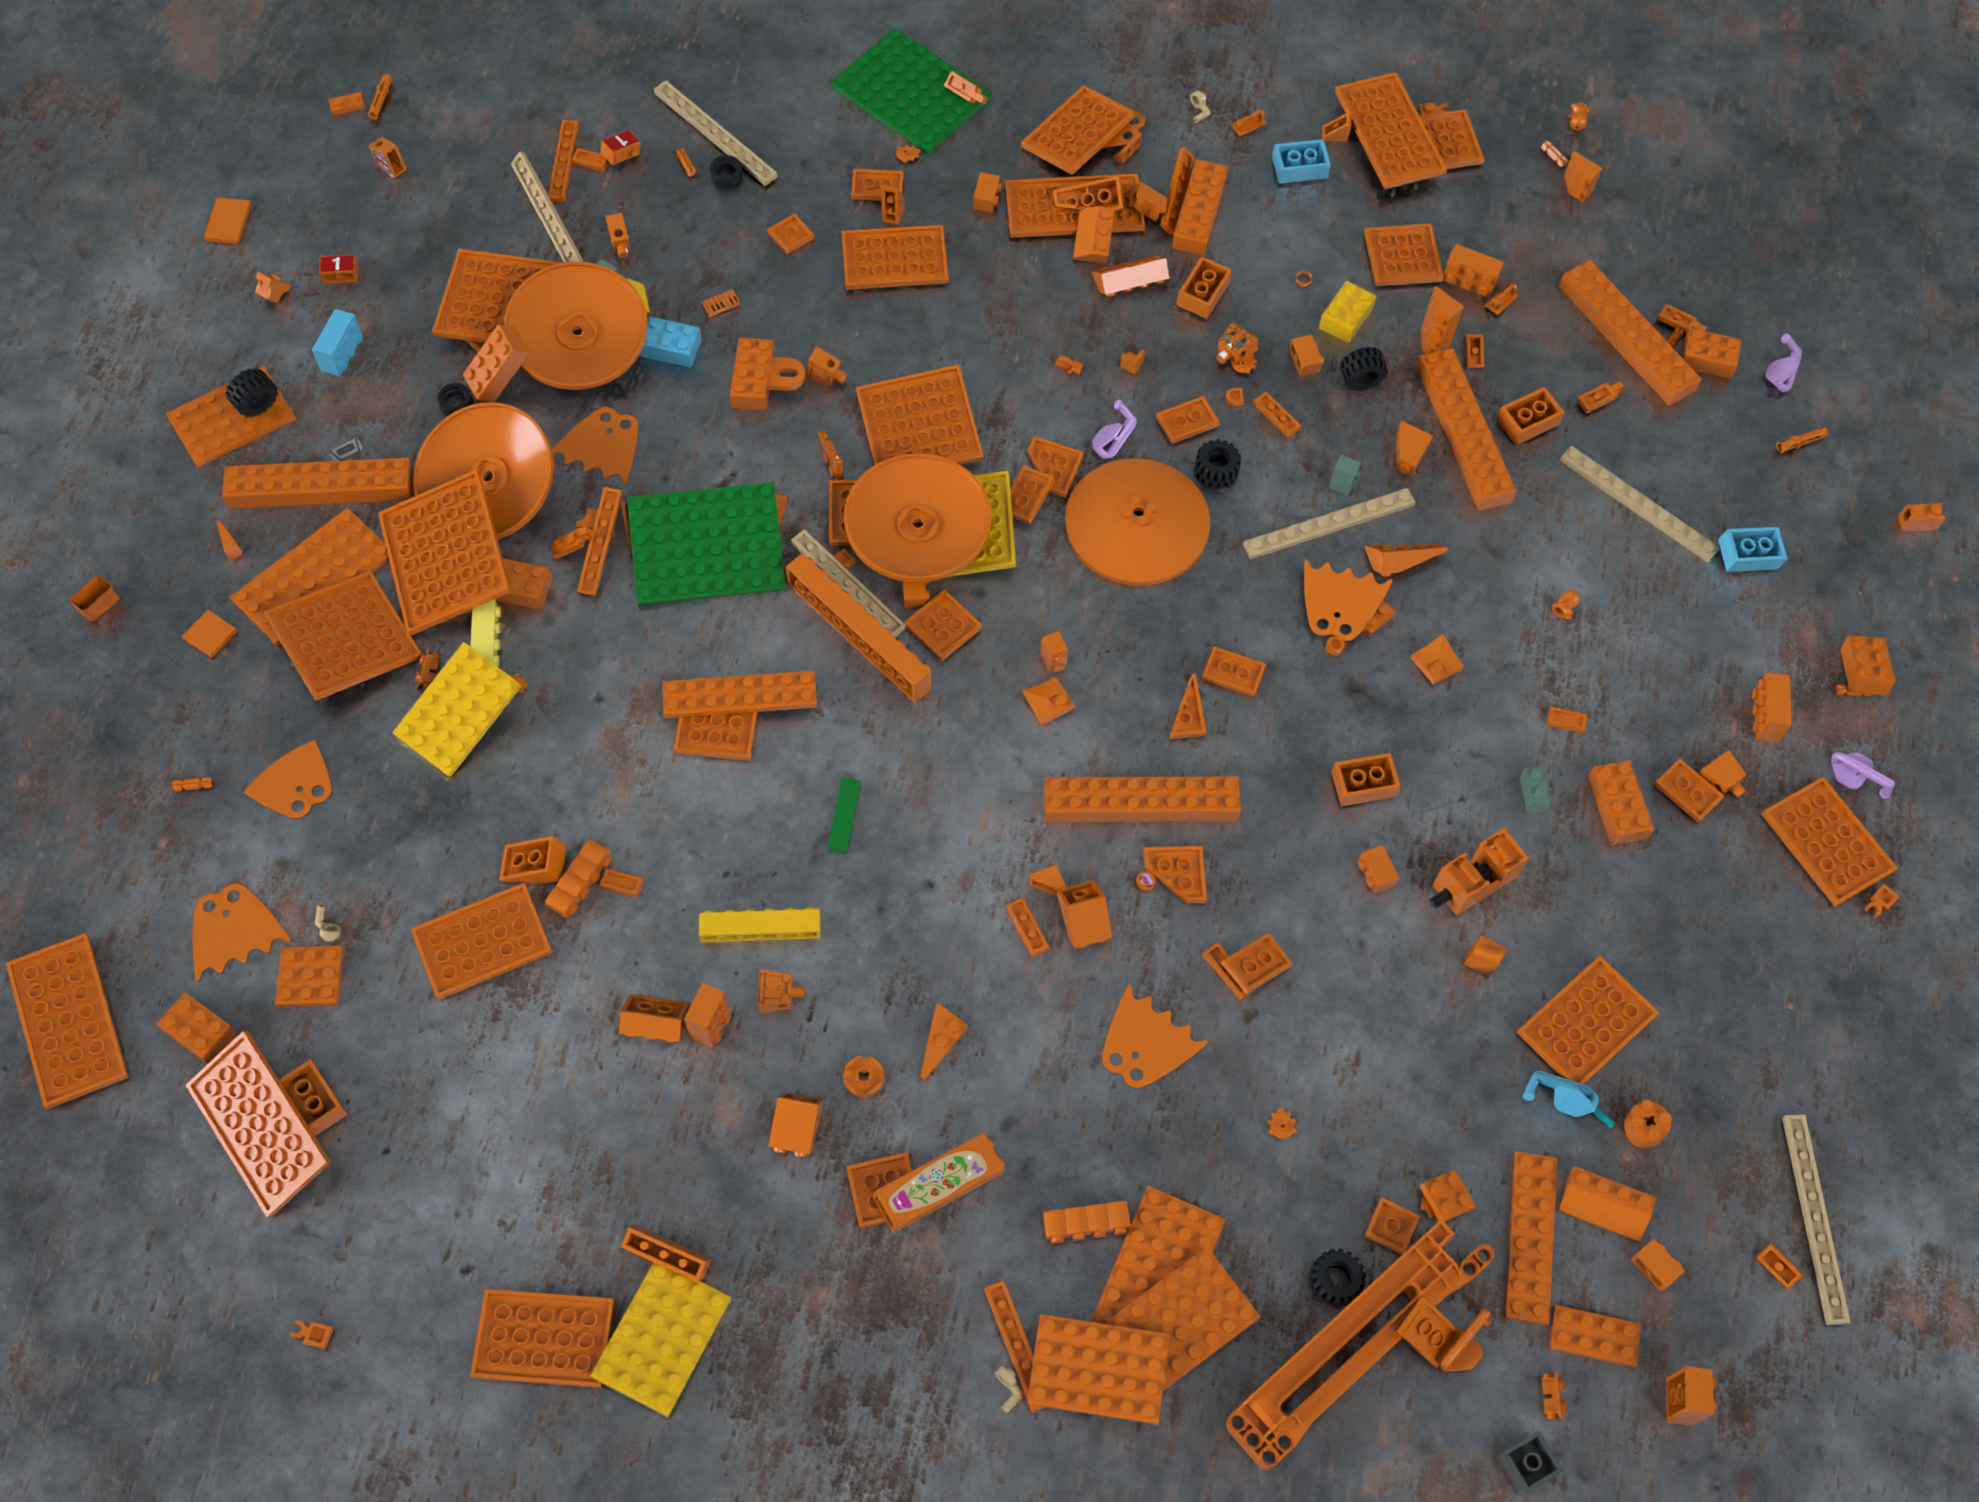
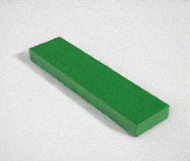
(844, 815)

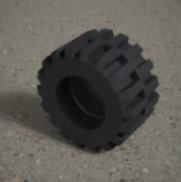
(1363, 368)
(251, 392)
(1222, 453)
(1346, 1263)

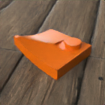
(1437, 660)
(1048, 700)

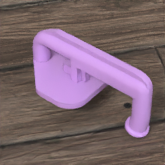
(1783, 371)
(1114, 433)
(1853, 770)

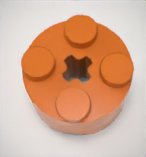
(1647, 1113)

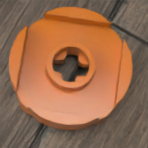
(865, 1065)

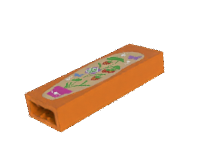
(938, 1182)

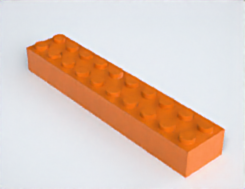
(1630, 333)
(1466, 429)
(317, 483)
(859, 627)
(1141, 799)

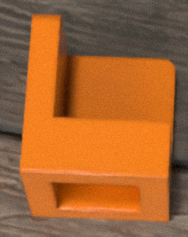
(1131, 361)

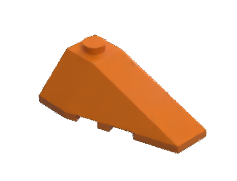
(1102, 193)
(1394, 559)

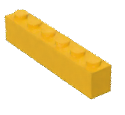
(760, 925)

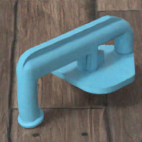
(1568, 1095)

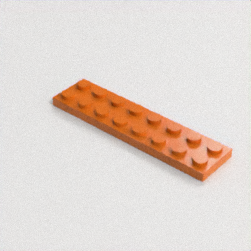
(739, 694)
(1531, 1238)

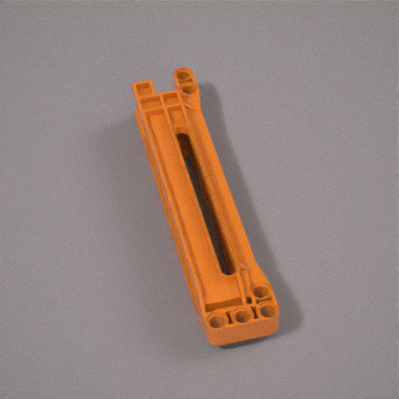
(1419, 1272)

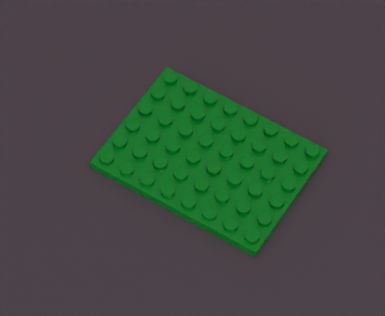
(906, 90)
(706, 543)

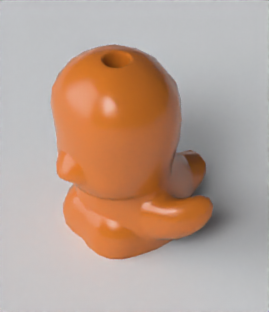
(1578, 116)
(1565, 604)

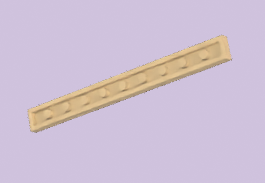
(715, 132)
(545, 209)
(1640, 504)
(1328, 523)
(1816, 1220)

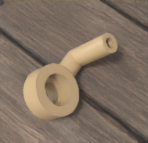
(1198, 100)
(328, 931)
(1007, 1378)

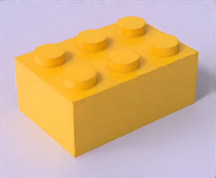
(1347, 312)

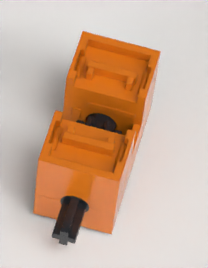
(1492, 867)

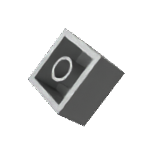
(1529, 1463)

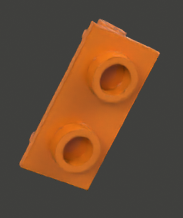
(1249, 123)
(1502, 298)
(427, 663)
(1554, 1387)

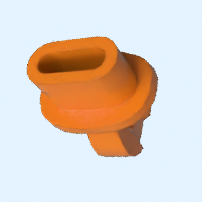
(1071, 366)

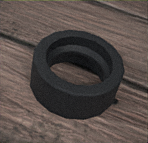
(726, 161)
(450, 390)

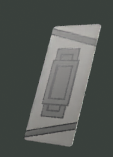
(345, 449)

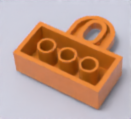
(759, 372)

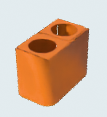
(86, 595)
(1485, 956)

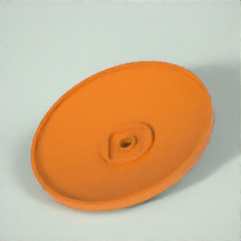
(583, 299)
(495, 442)
(914, 490)
(1134, 547)

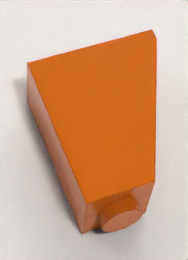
(1410, 447)

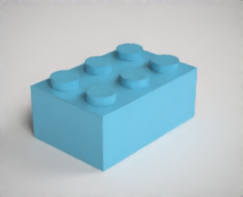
(1301, 161)
(337, 342)
(671, 342)
(1752, 549)

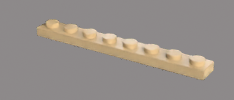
(836, 571)

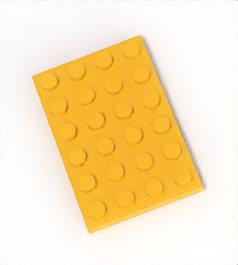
(1000, 546)
(457, 709)
(661, 1338)

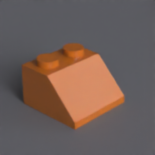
(1581, 176)

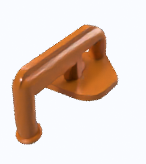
(1466, 1351)

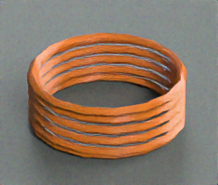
(1303, 284)

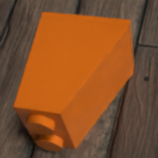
(1085, 914)
(795, 1123)

